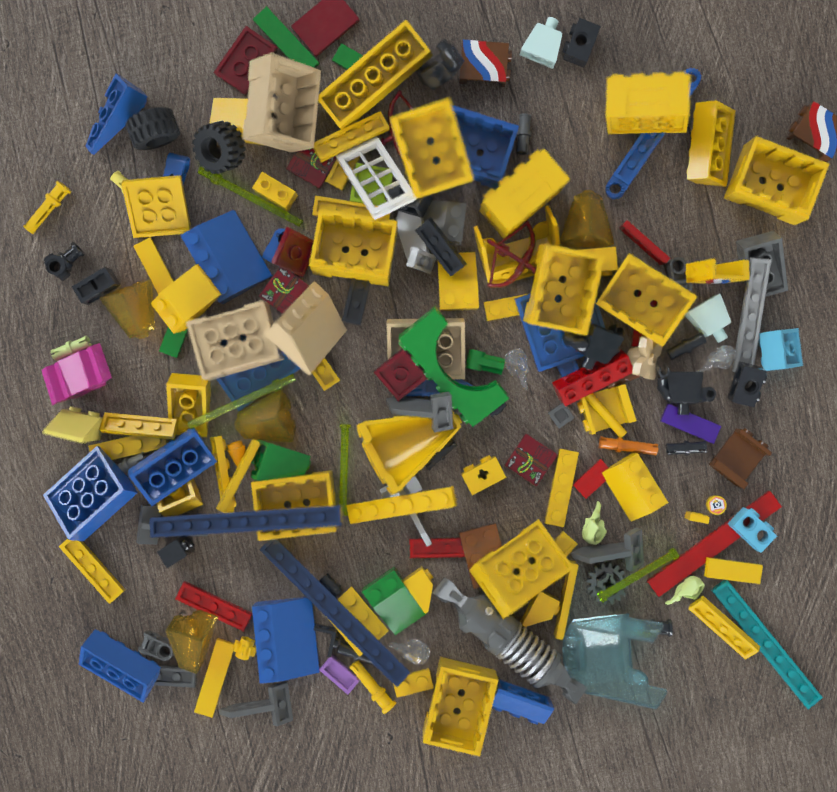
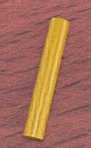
(606, 415)

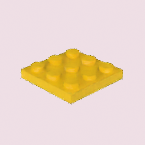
(156, 206)

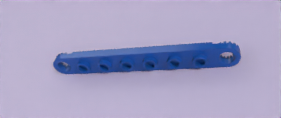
(640, 152)

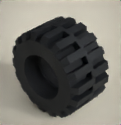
(152, 128)
(207, 151)

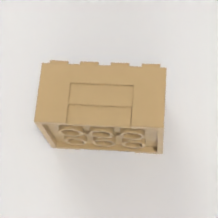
(295, 107)
(237, 356)

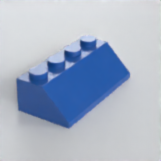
(172, 466)
(119, 665)

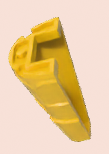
(402, 446)

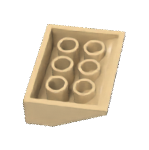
(308, 328)
(449, 346)

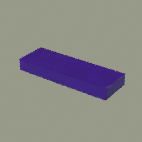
(690, 424)

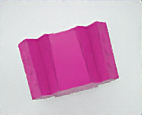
(76, 374)

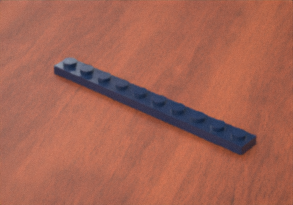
(246, 521)
(335, 611)

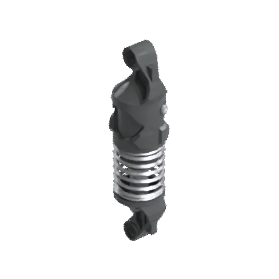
(509, 640)

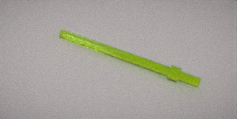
(218, 180)
(275, 385)

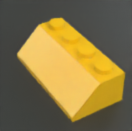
(711, 143)

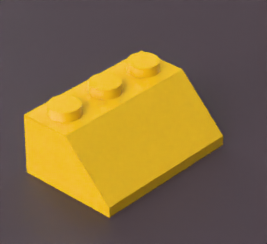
(634, 487)

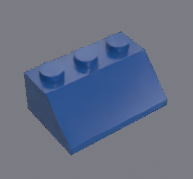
(522, 702)

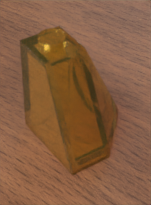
(587, 223)
(132, 308)
(267, 419)
(191, 638)

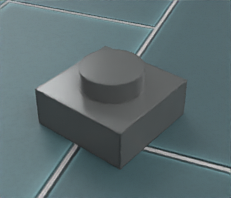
(560, 415)

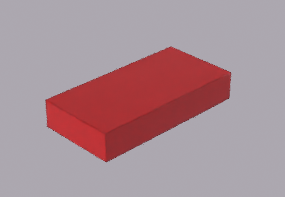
(591, 479)

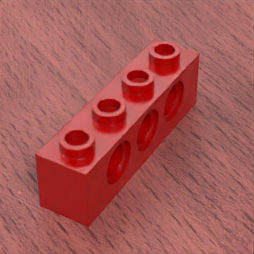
(585, 381)

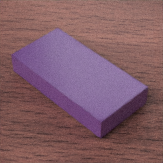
(339, 674)

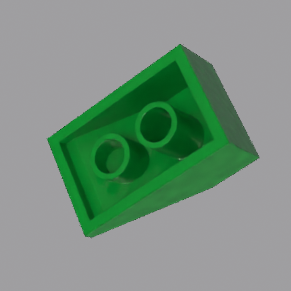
(393, 601)

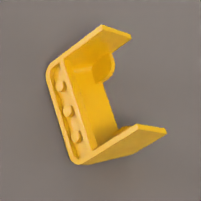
(545, 233)

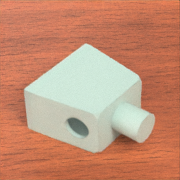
(543, 43)
(710, 317)

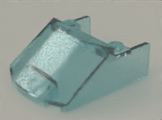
(601, 658)

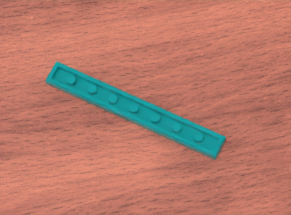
(768, 644)

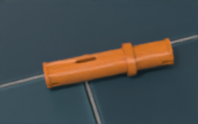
(628, 446)

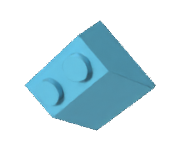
(780, 349)

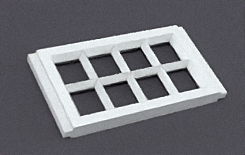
(392, 204)

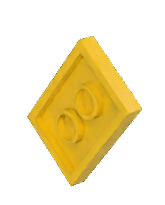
(364, 614)

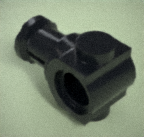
(65, 259)

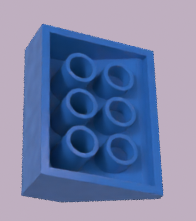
(227, 255)
(89, 495)
(285, 639)

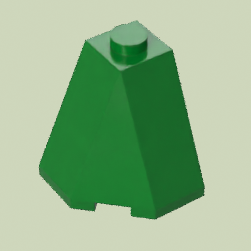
(278, 462)

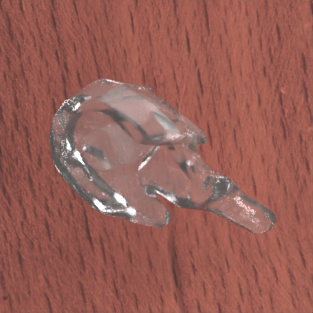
(720, 358)
(517, 361)
(415, 652)

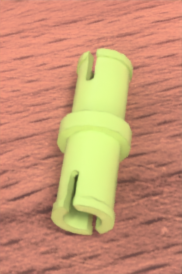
(70, 348)

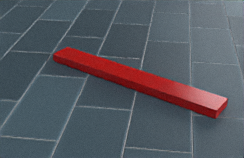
(708, 547)

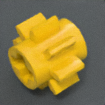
(244, 648)

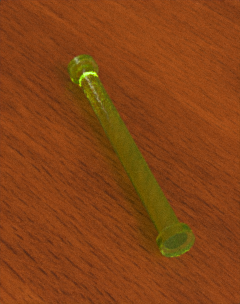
(344, 467)
(603, 595)

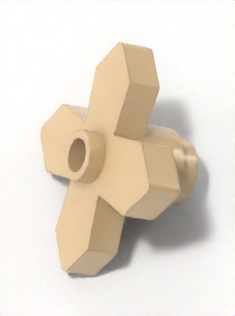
(645, 358)

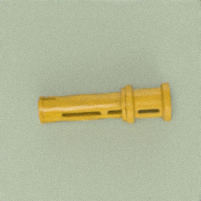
(52, 200)
(378, 693)

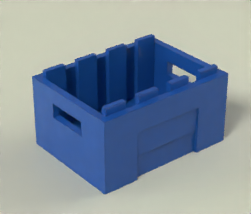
(490, 136)

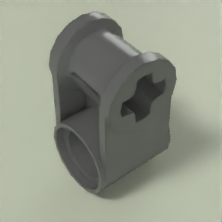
(680, 276)
(154, 646)

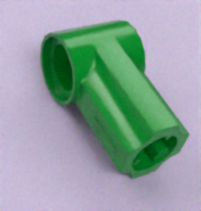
(481, 361)

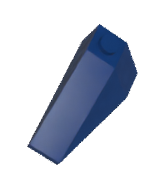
(122, 103)

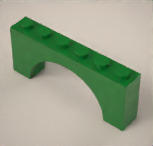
(471, 401)

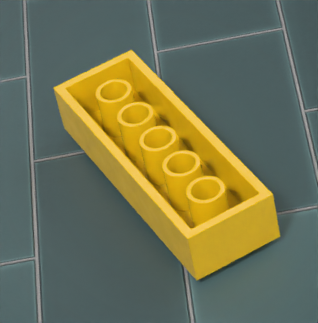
(375, 75)

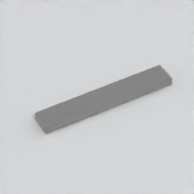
(752, 311)

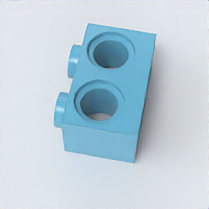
(750, 532)

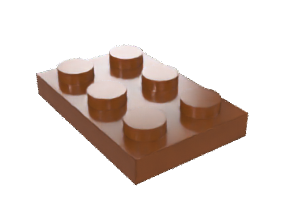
(478, 544)

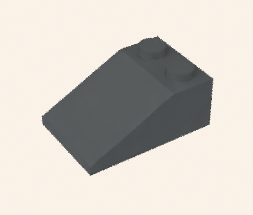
(449, 218)
(766, 246)

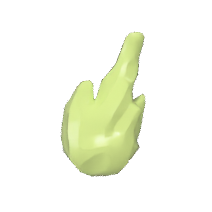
(594, 530)
(690, 588)

